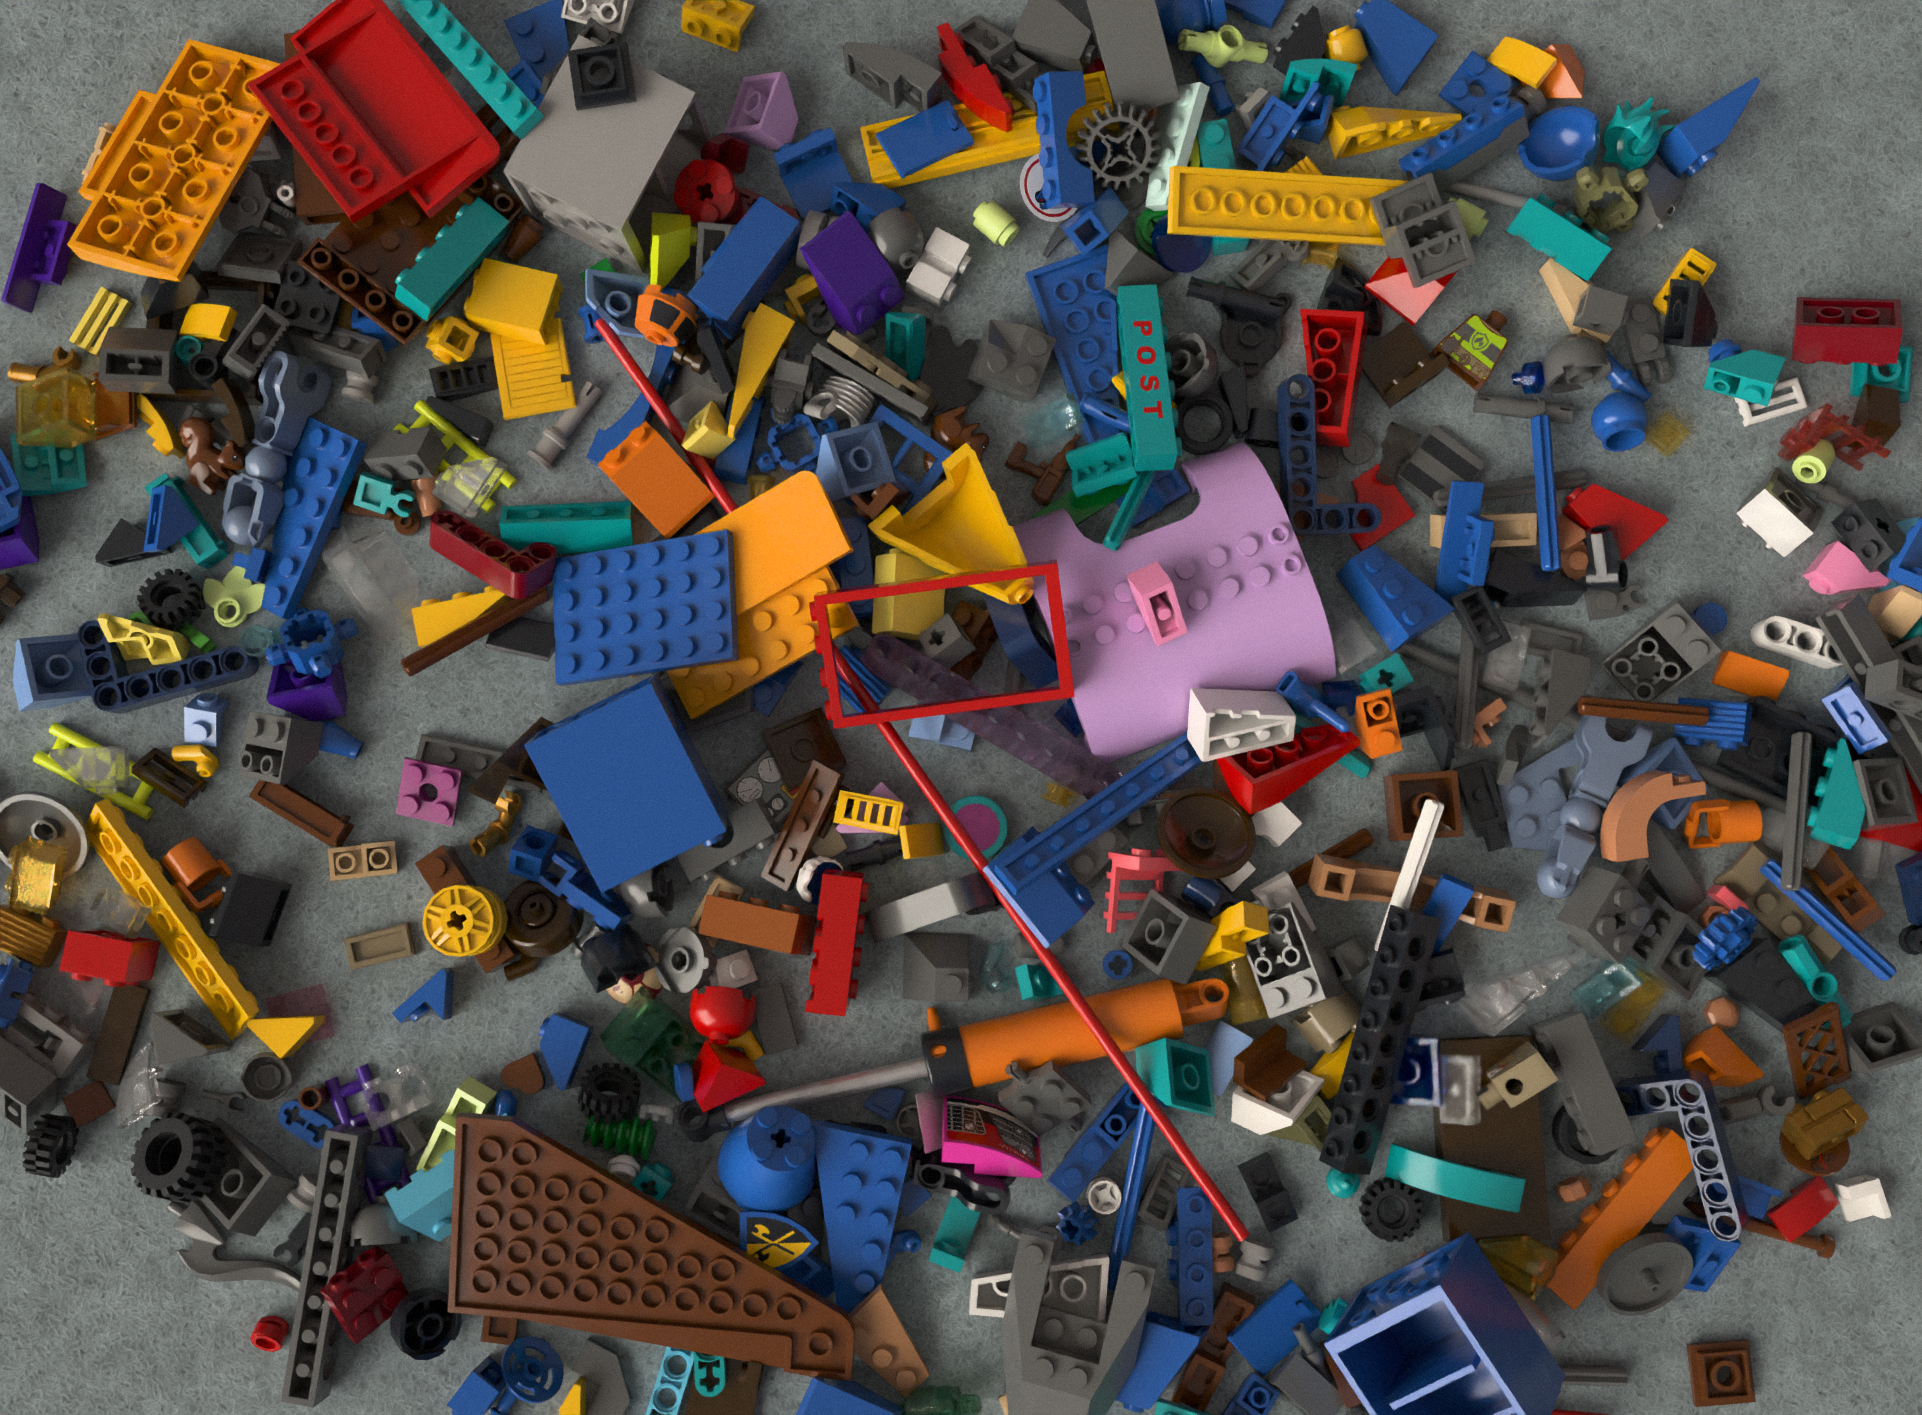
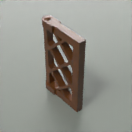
(1825, 1076)

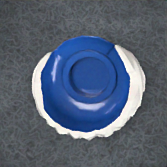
(810, 877)

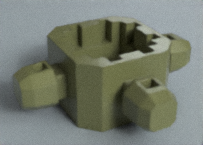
(1619, 212)

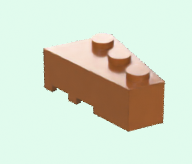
(758, 924)

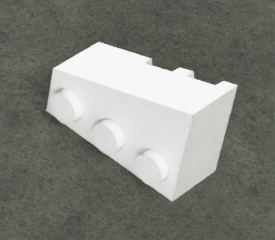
(1237, 721)

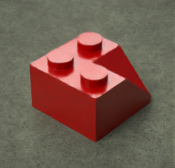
(109, 957)

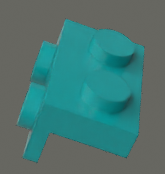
(1101, 464)

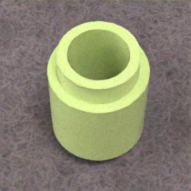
(1472, 217)
(995, 223)
(1815, 463)

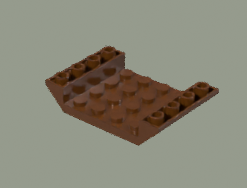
(367, 256)

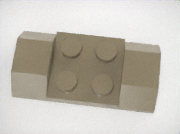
(1772, 907)

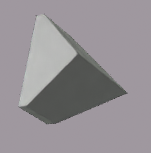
(1131, 265)

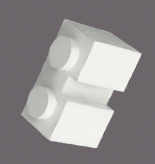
(938, 267)

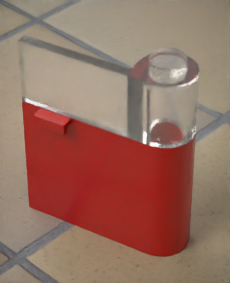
(1880, 849)

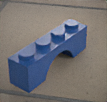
(1065, 179)

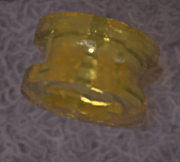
(1057, 795)

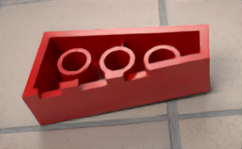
(1334, 364)
(837, 942)

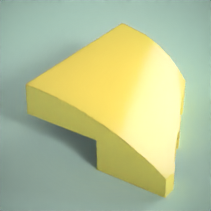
(144, 641)

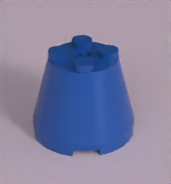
(769, 1160)

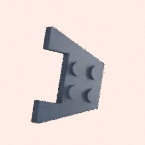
(1536, 797)

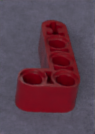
(490, 559)

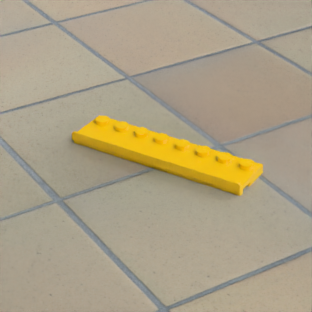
(990, 143)

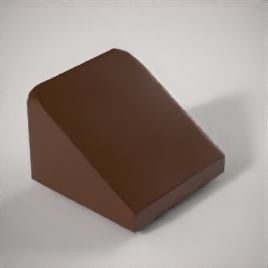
(89, 1103)

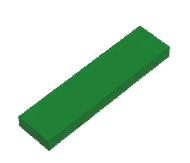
(1086, 505)

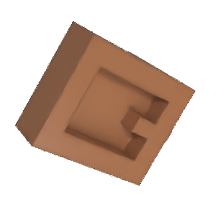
(1487, 717)

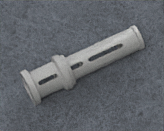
(556, 437)

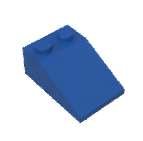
(1698, 137)

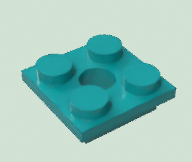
(1898, 378)

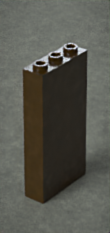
(1503, 1142)

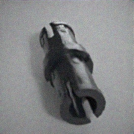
(873, 854)

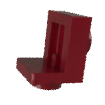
(728, 151)

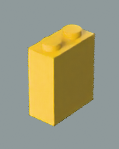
(513, 301)

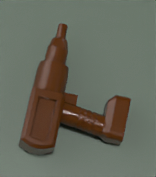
(1049, 475)

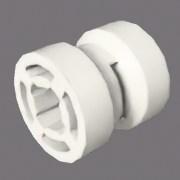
(1108, 1198)

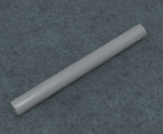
(1493, 195)

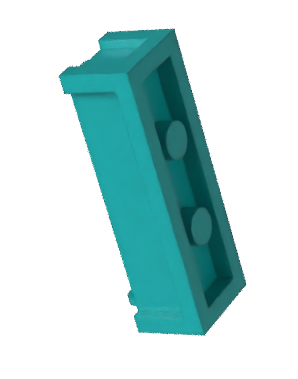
(201, 541)

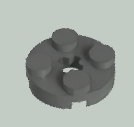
(698, 965)

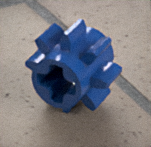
(1077, 1223)

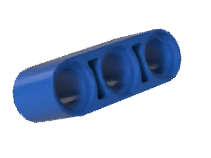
(738, 456)

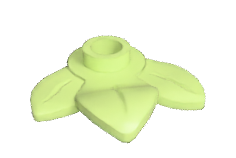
(234, 592)

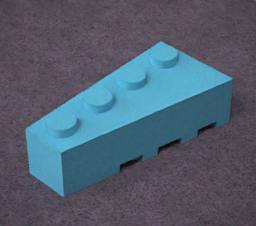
(427, 1200)

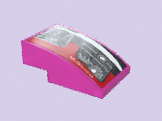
(989, 1139)

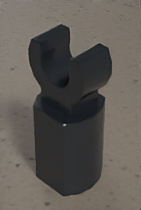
(296, 1242)

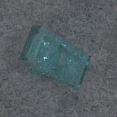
(1053, 421)
(1605, 987)

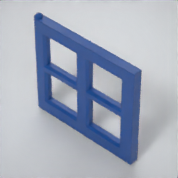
(913, 436)

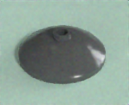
(30, 814)

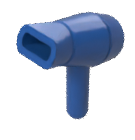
(1309, 701)

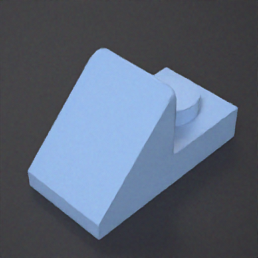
(942, 731)

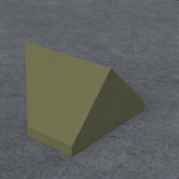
(1309, 1127)

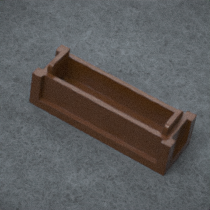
(303, 812)

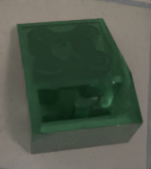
(653, 1039)

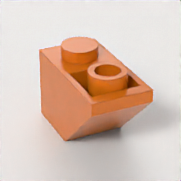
(1377, 723)
(1719, 1059)

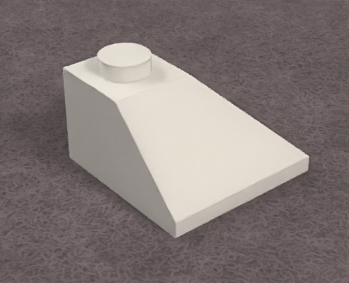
(1280, 1109)

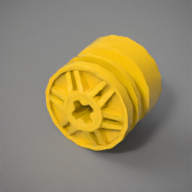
(480, 932)

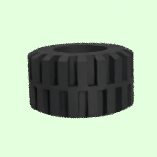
(159, 1151)

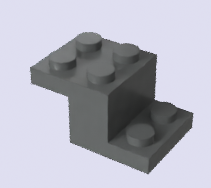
(1422, 230)

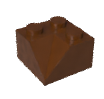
(1406, 797)

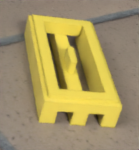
(91, 314)

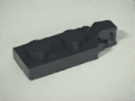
(1482, 803)

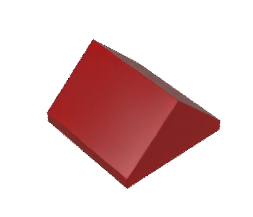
(722, 1075)

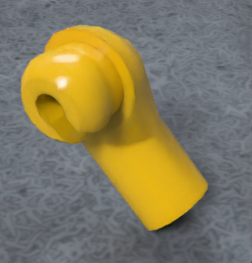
(206, 761)
(749, 1044)

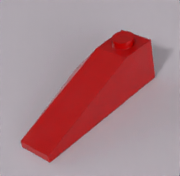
(1274, 772)

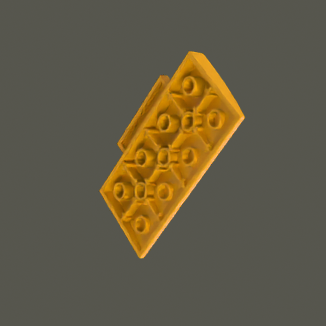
(173, 164)

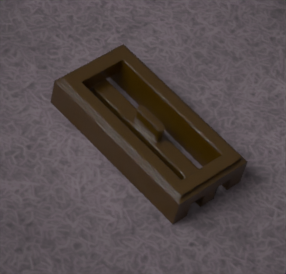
(165, 781)

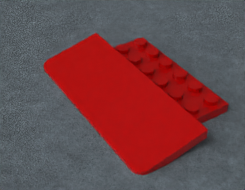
(374, 112)

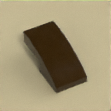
(239, 420)

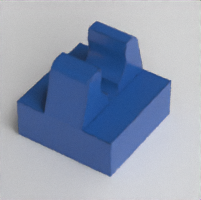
(255, 564)

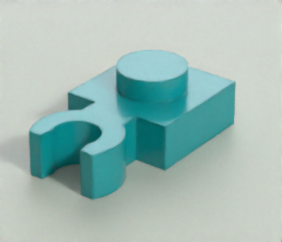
(379, 495)

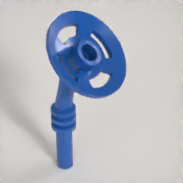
(528, 1372)

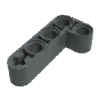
(929, 906)

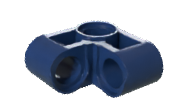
(1207, 895)

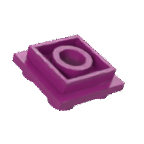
(417, 804)

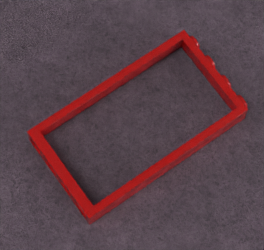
(829, 673)

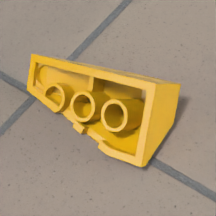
(1374, 128)
(764, 337)

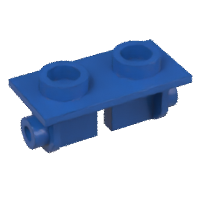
(12, 979)

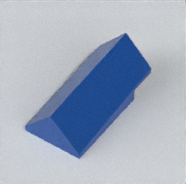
(746, 265)

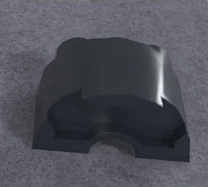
(614, 956)

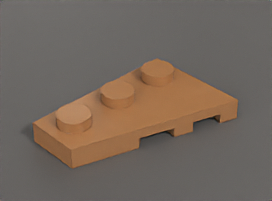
(886, 1344)

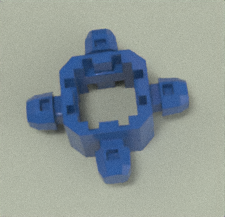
(769, 460)
(318, 656)

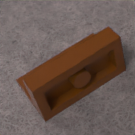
(1267, 1064)

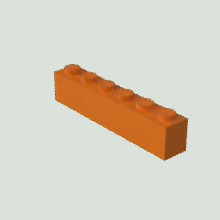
(1619, 1213)

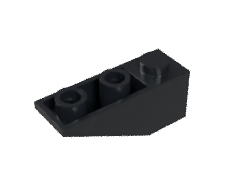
(1525, 584)

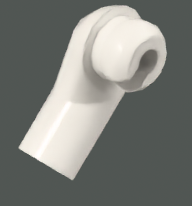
(286, 194)

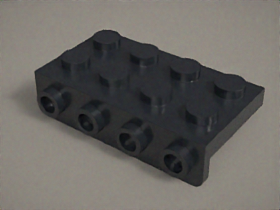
(1769, 747)

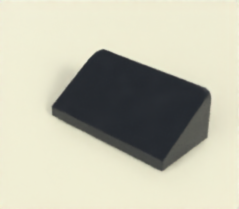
(524, 638)

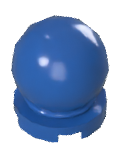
(1190, 15)

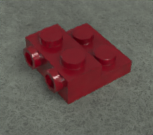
(365, 1293)

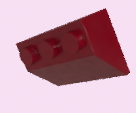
(1847, 330)

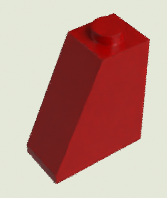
(1602, 507)

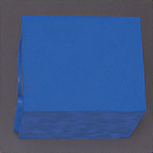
(628, 783)
(1444, 1341)

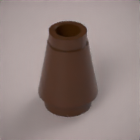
(523, 237)

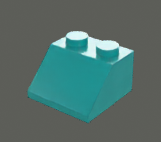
(1178, 1075)

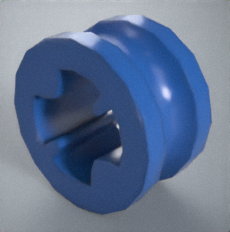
(1125, 971)

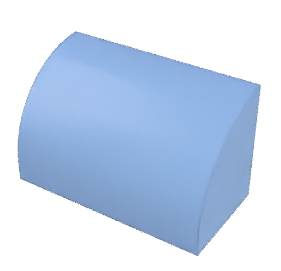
(1223, 1046)

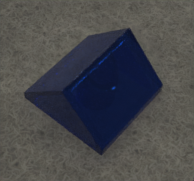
(1419, 1073)

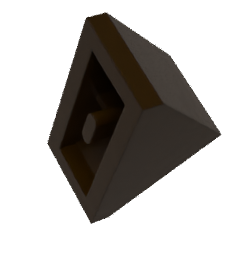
(1878, 412)

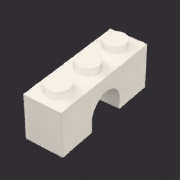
(1275, 825)

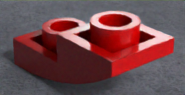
(1803, 1209)

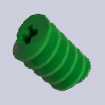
(623, 1134)

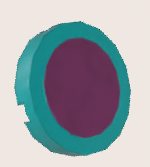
(982, 821)

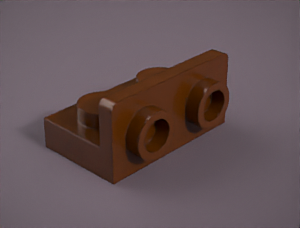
(880, 500)

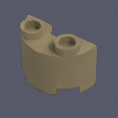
(1328, 1021)

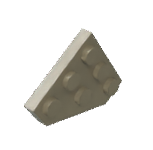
(882, 367)

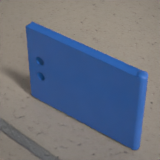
(924, 139)
(1268, 1334)

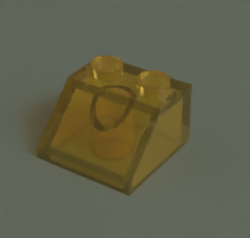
(56, 410)

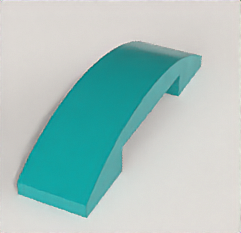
(1455, 1179)

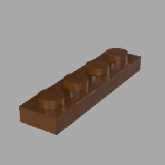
(802, 825)

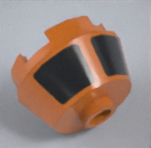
(663, 317)

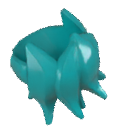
(1634, 135)

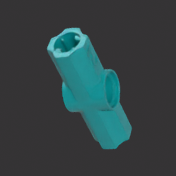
(1808, 968)

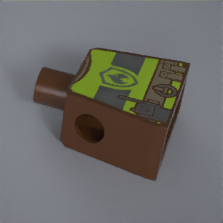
(1474, 348)

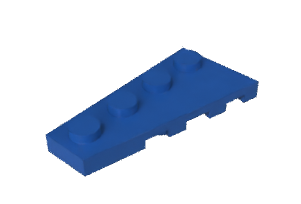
(540, 35)

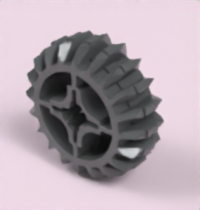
(1140, 163)

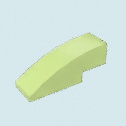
(469, 1098)

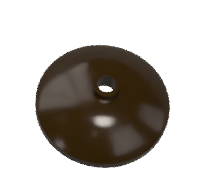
(1208, 817)

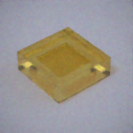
(1666, 434)

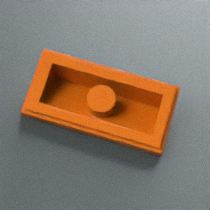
(1749, 675)

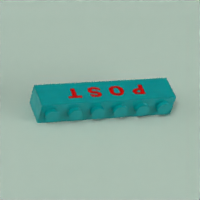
(1146, 378)

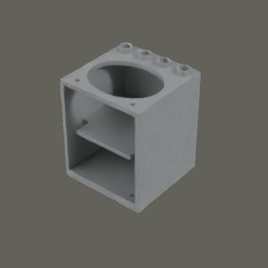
(608, 165)

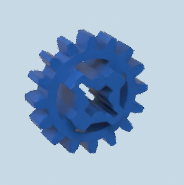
(1725, 938)

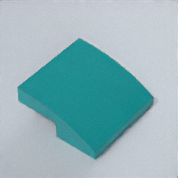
(1332, 74)
(48, 469)

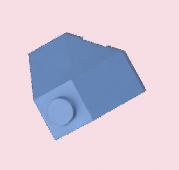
(615, 298)

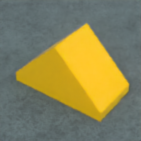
(287, 1033)

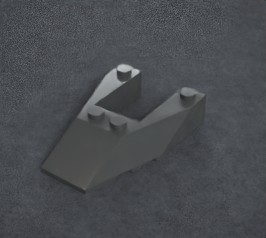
(1062, 1358)

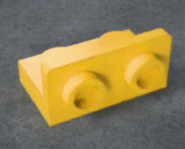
(717, 21)

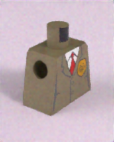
(1527, 1069)

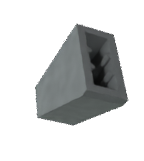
(1054, 37)

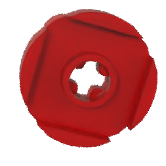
(688, 194)

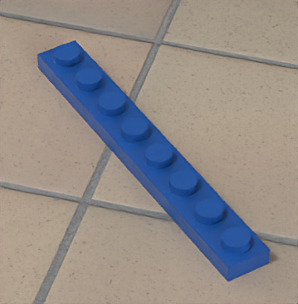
(1097, 815)

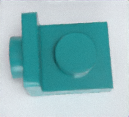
(1037, 983)

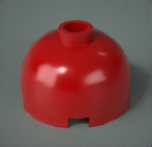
(722, 1013)

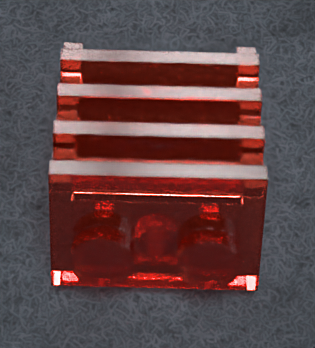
(1822, 424)

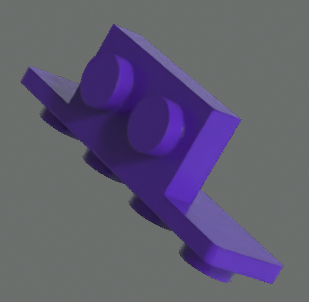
(41, 250)

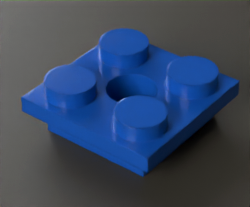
(1475, 71)

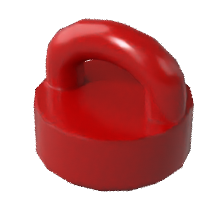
(270, 1333)

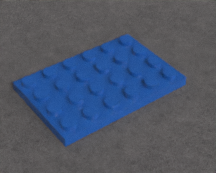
(645, 608)

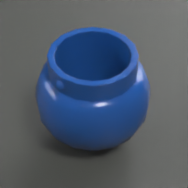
(1620, 422)

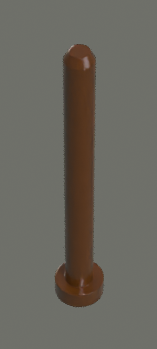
(1824, 1244)

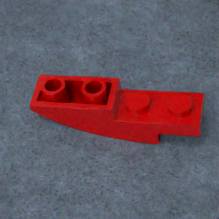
(973, 83)

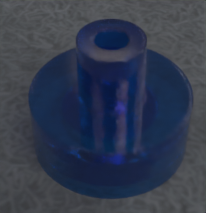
(1530, 377)

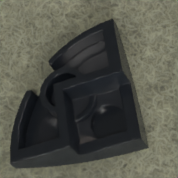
(1345, 294)

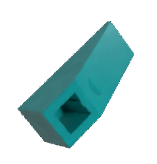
(1840, 802)

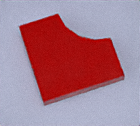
(1388, 500)

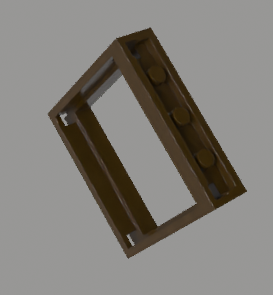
(267, 295)

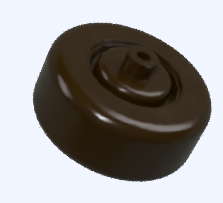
(540, 920)

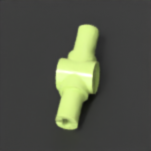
(1222, 46)

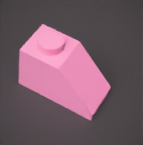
(1841, 571)
(1157, 603)

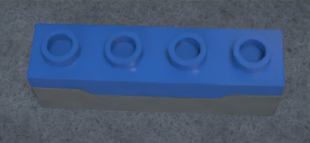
(1468, 143)

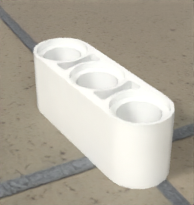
(1786, 644)

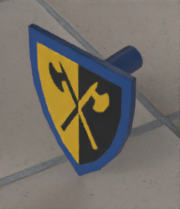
(774, 1238)

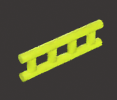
(451, 437)
(66, 737)

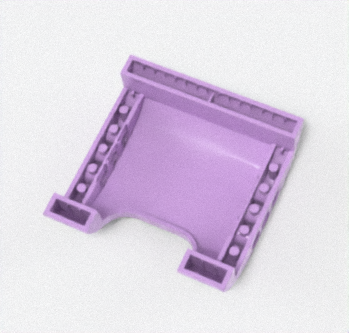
(1239, 591)

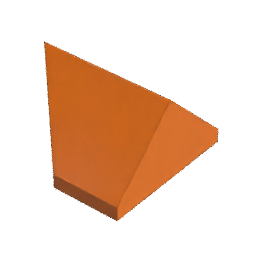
(1566, 77)

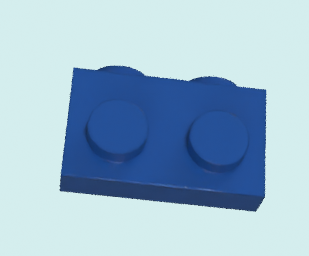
(811, 170)

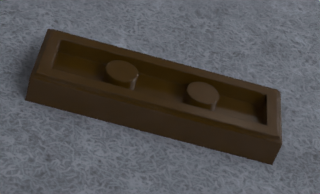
(118, 1033)

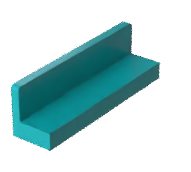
(568, 526)

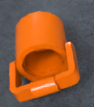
(1726, 823)
(193, 869)

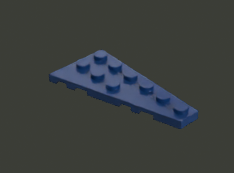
(1084, 322)
(312, 497)
(860, 1198)

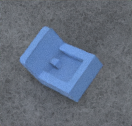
(204, 719)

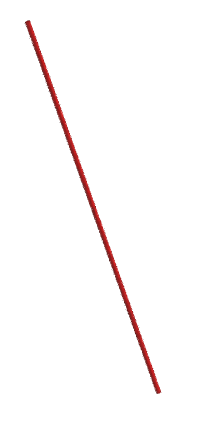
(954, 825)

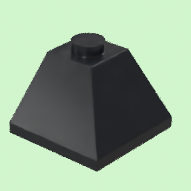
(1689, 315)

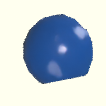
(1561, 143)

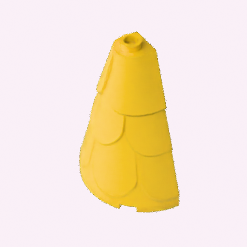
(959, 528)

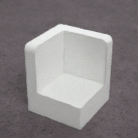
(1862, 1198)

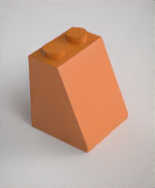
(656, 480)

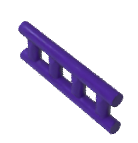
(338, 1095)

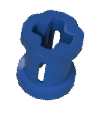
(589, 317)

